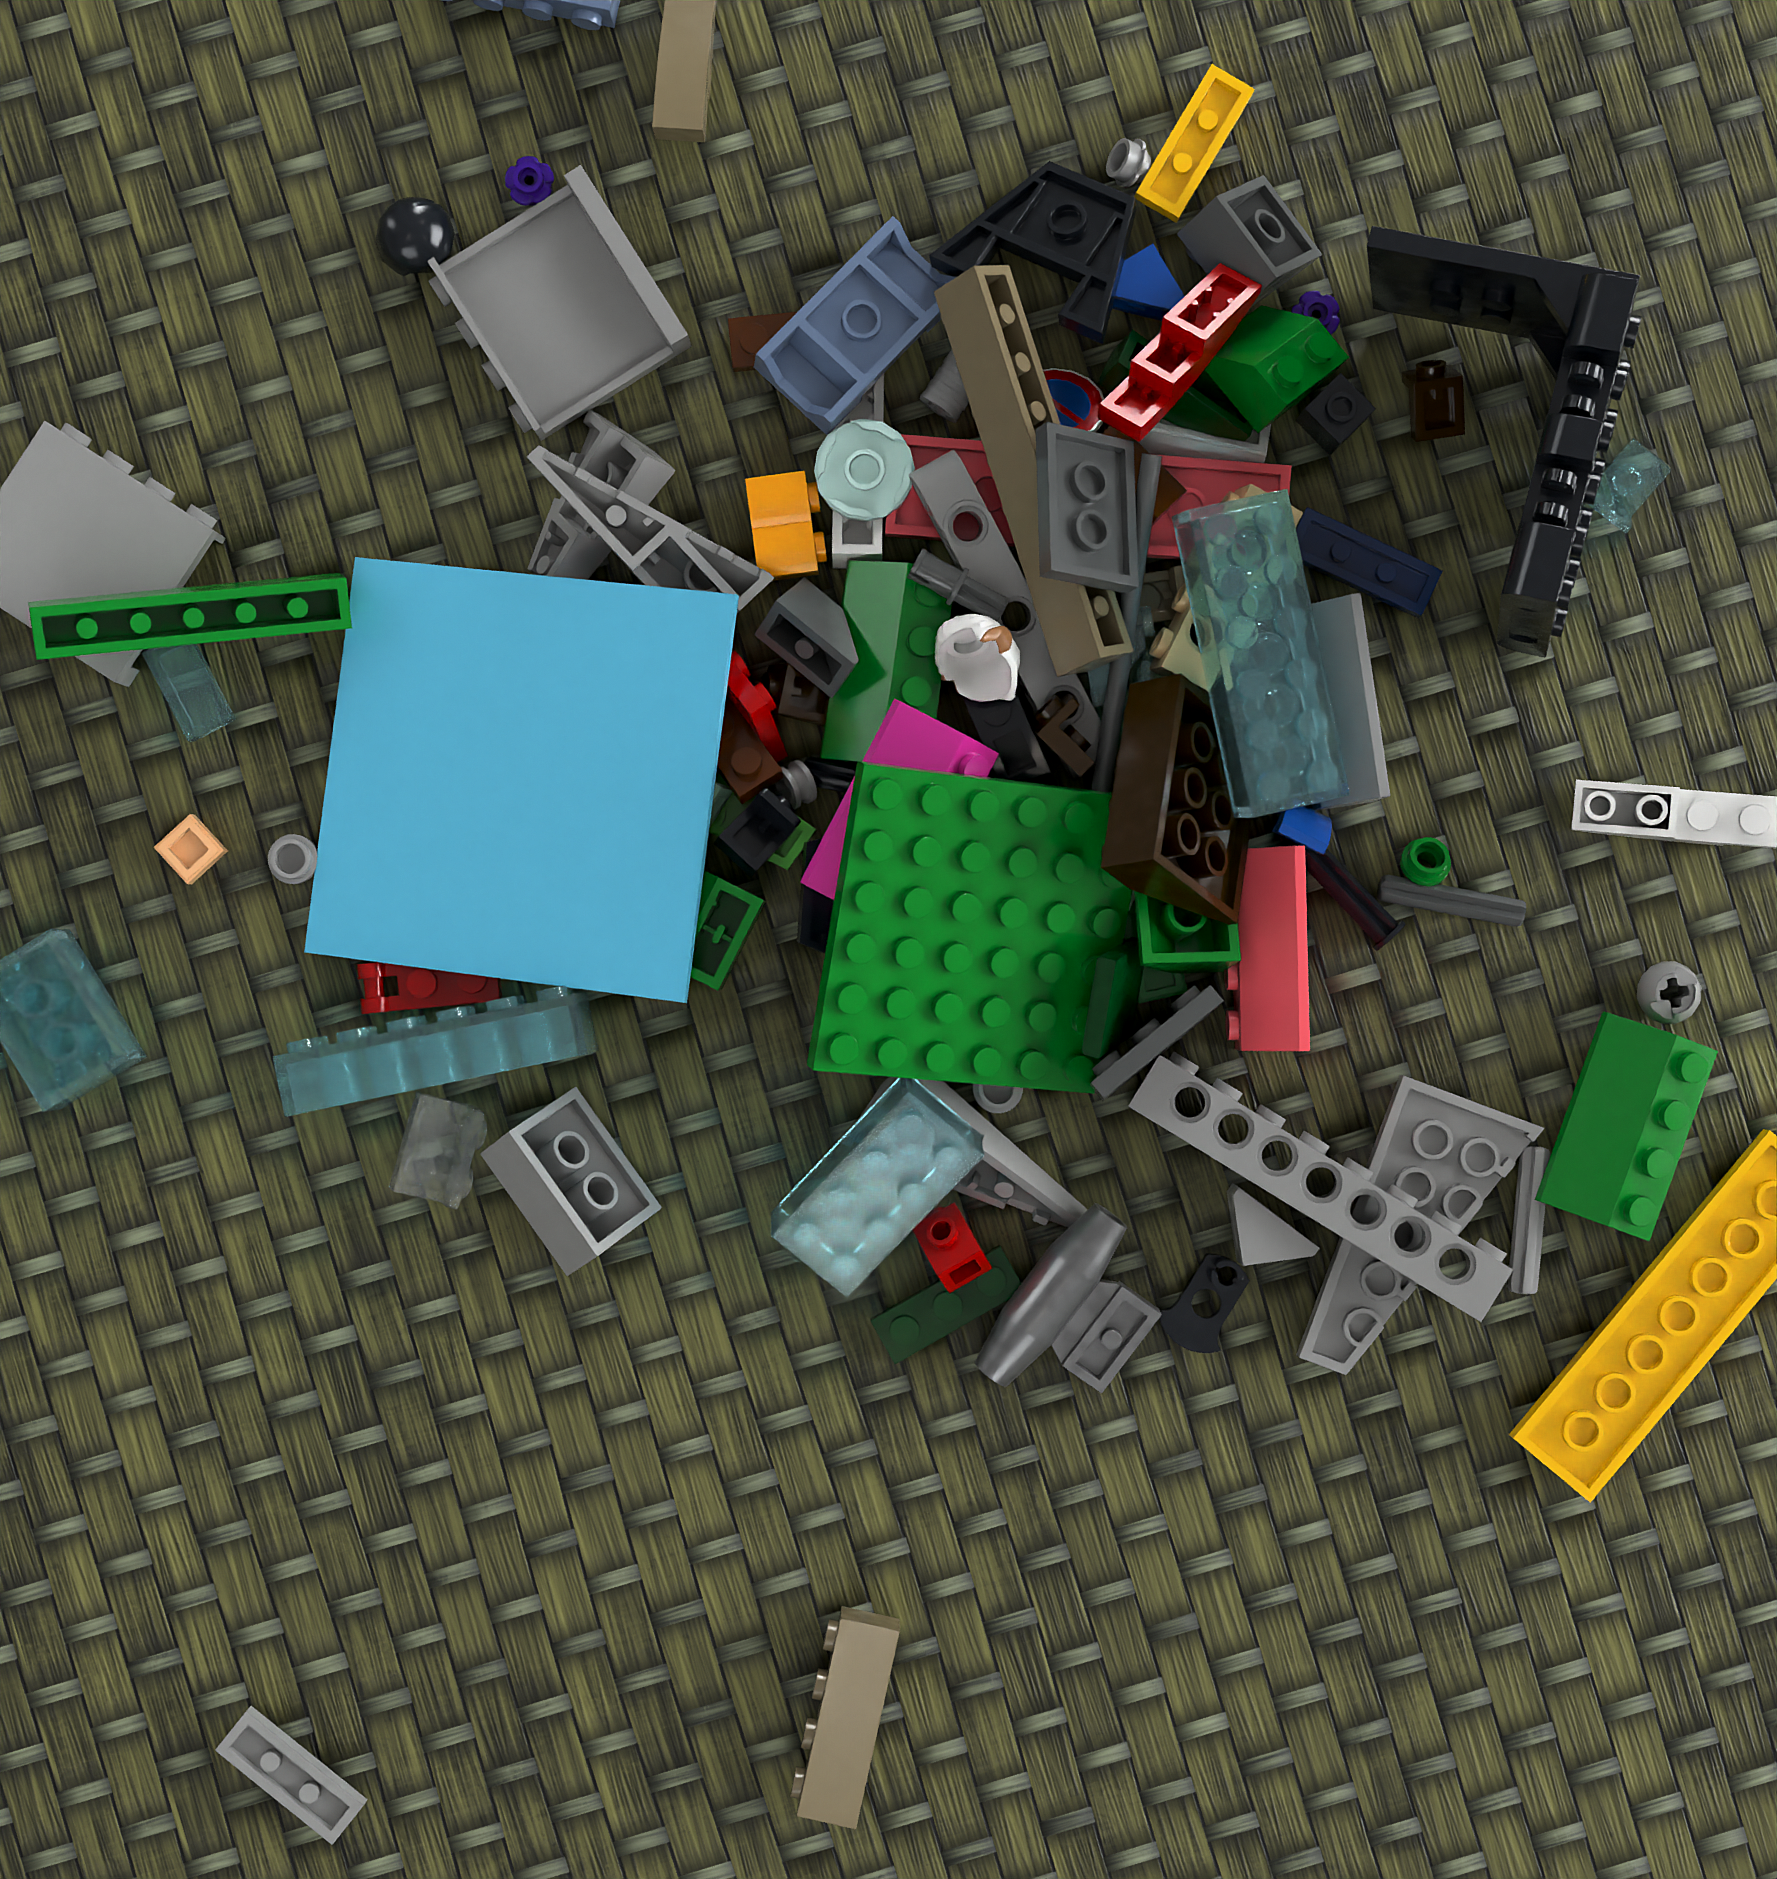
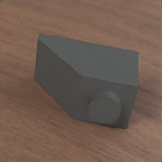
(811, 636)

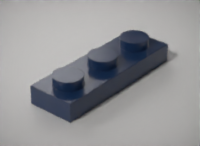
(1365, 563)

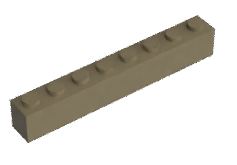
(1008, 405)

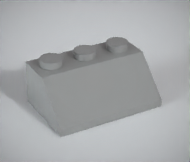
(571, 1181)

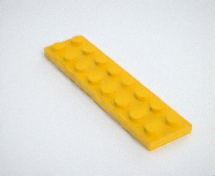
(1661, 1329)

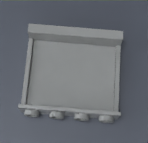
(560, 307)
(91, 530)

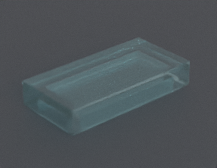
(189, 689)

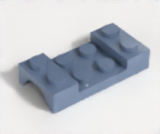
(853, 328)

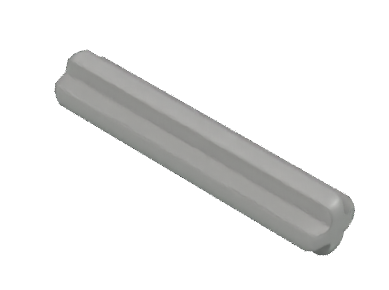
(1528, 1222)

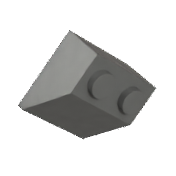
(1251, 234)

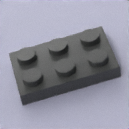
(1086, 508)
(1154, 1040)

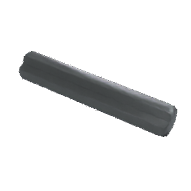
(1452, 901)

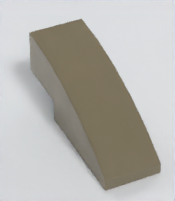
(684, 70)

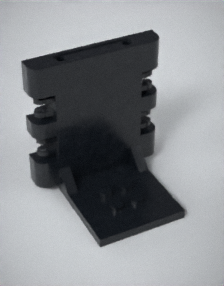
(1579, 326)

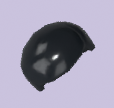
(412, 234)

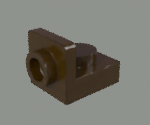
(1435, 400)
(795, 694)
(1067, 743)

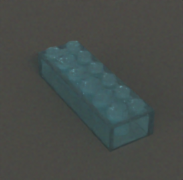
(1260, 654)
(434, 1054)

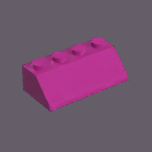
(903, 740)

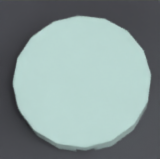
(864, 470)

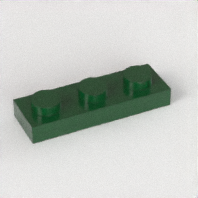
(936, 1312)

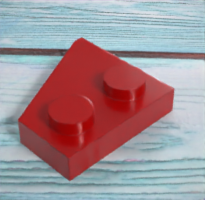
(755, 706)

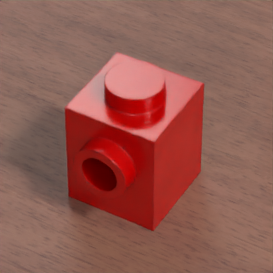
(951, 1247)

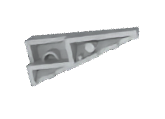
(648, 541)
(567, 542)
(1005, 1171)

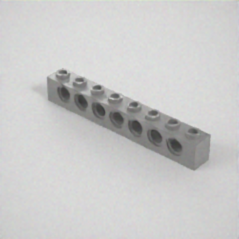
(1469, 1291)

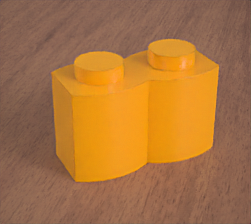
(783, 525)

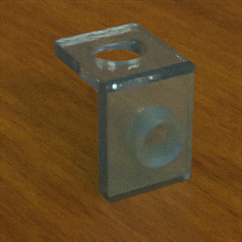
(1628, 483)

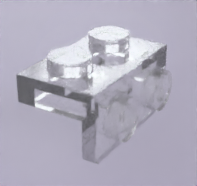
(438, 1150)

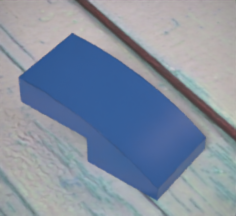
(1305, 828)

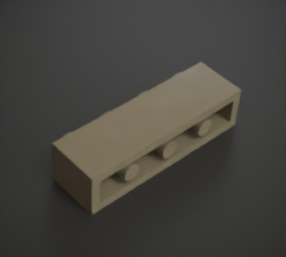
(847, 1717)

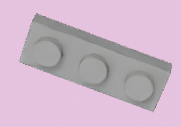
(291, 1775)

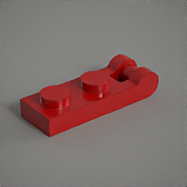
(423, 988)

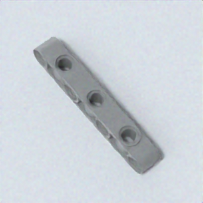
(948, 491)

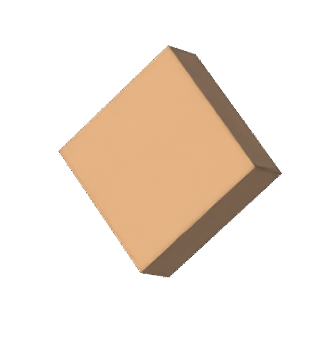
(190, 849)

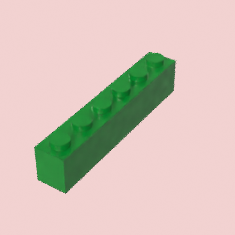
(189, 615)

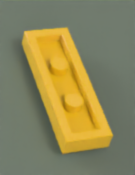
(1194, 143)

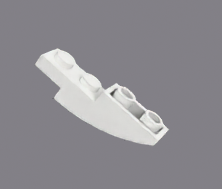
(1675, 814)

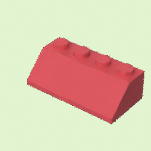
(1273, 968)

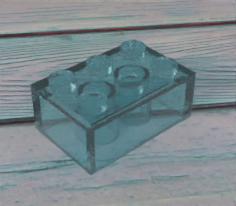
(61, 1021)

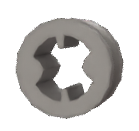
(796, 785)

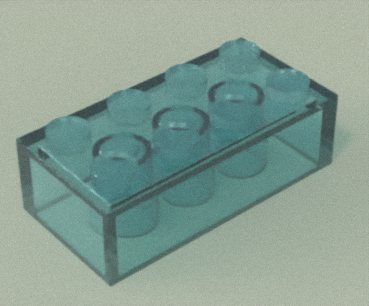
(876, 1184)

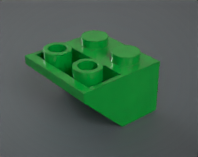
(722, 929)

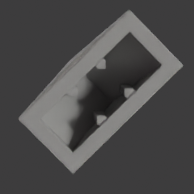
(1261, 1234)

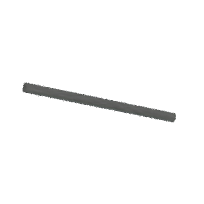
(1129, 607)

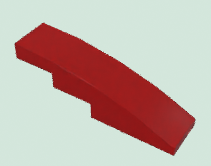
(1180, 352)

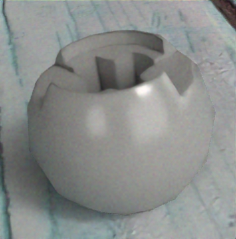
(1680, 1005)

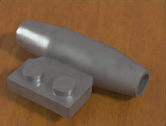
(1069, 1306)

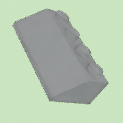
(1353, 699)

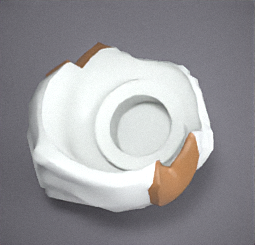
(978, 657)

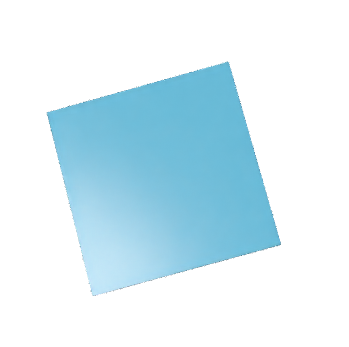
(522, 777)

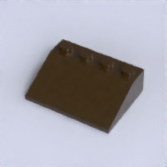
(1172, 804)

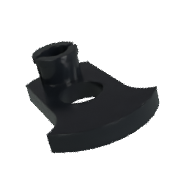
(1193, 1330)

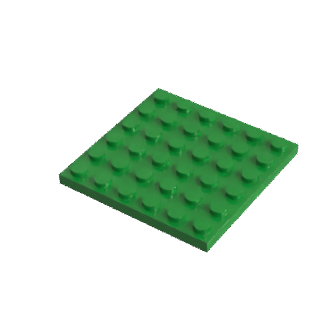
(966, 931)

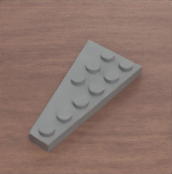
(1449, 1160)

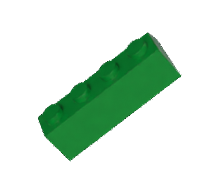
(895, 641)
(1626, 1125)

